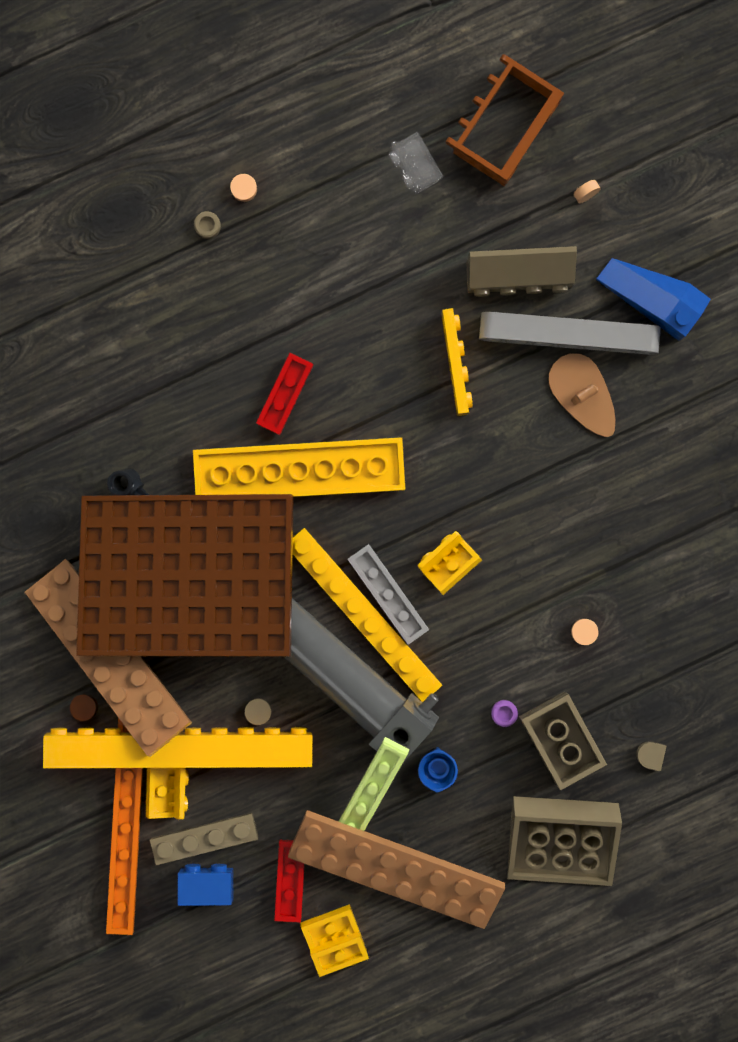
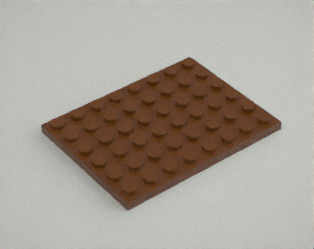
(185, 575)

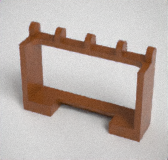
(532, 80)

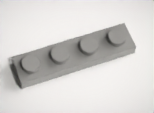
(388, 594)

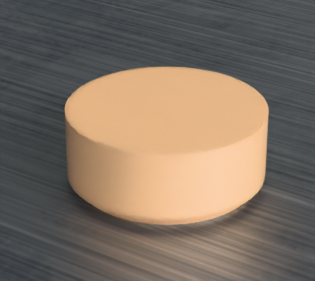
(243, 187)
(587, 191)
(584, 631)

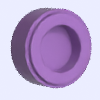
(504, 713)

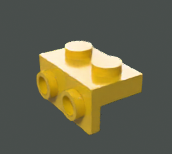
(449, 562)
(166, 793)

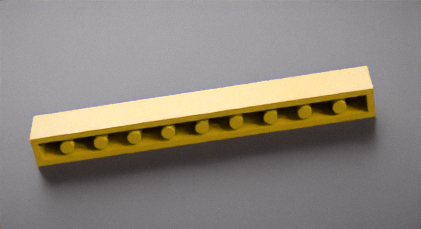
(185, 750)

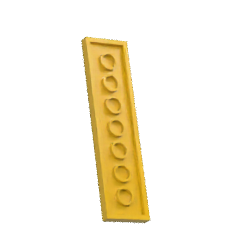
(302, 468)

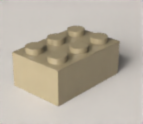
(562, 740)

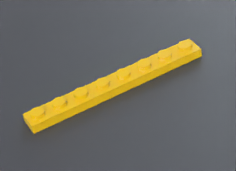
(364, 615)

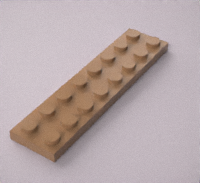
(123, 681)
(396, 869)

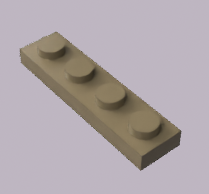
(204, 838)

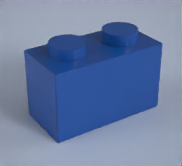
(205, 885)

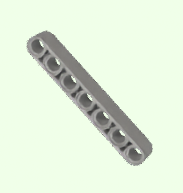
(569, 333)

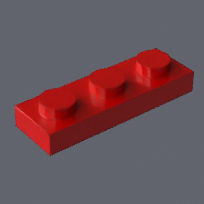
(284, 393)
(289, 885)

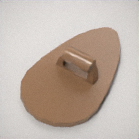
(583, 393)

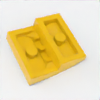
(334, 940)

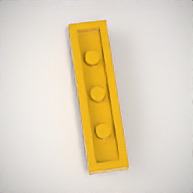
(455, 350)

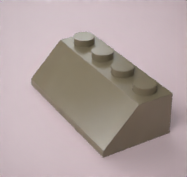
(521, 270)

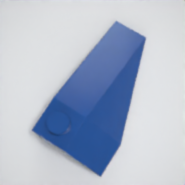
(662, 299)

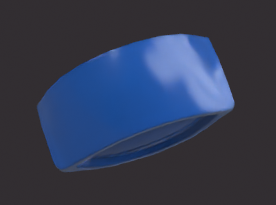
(437, 770)

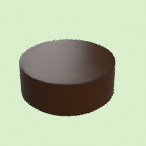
(83, 707)

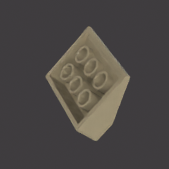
(563, 841)

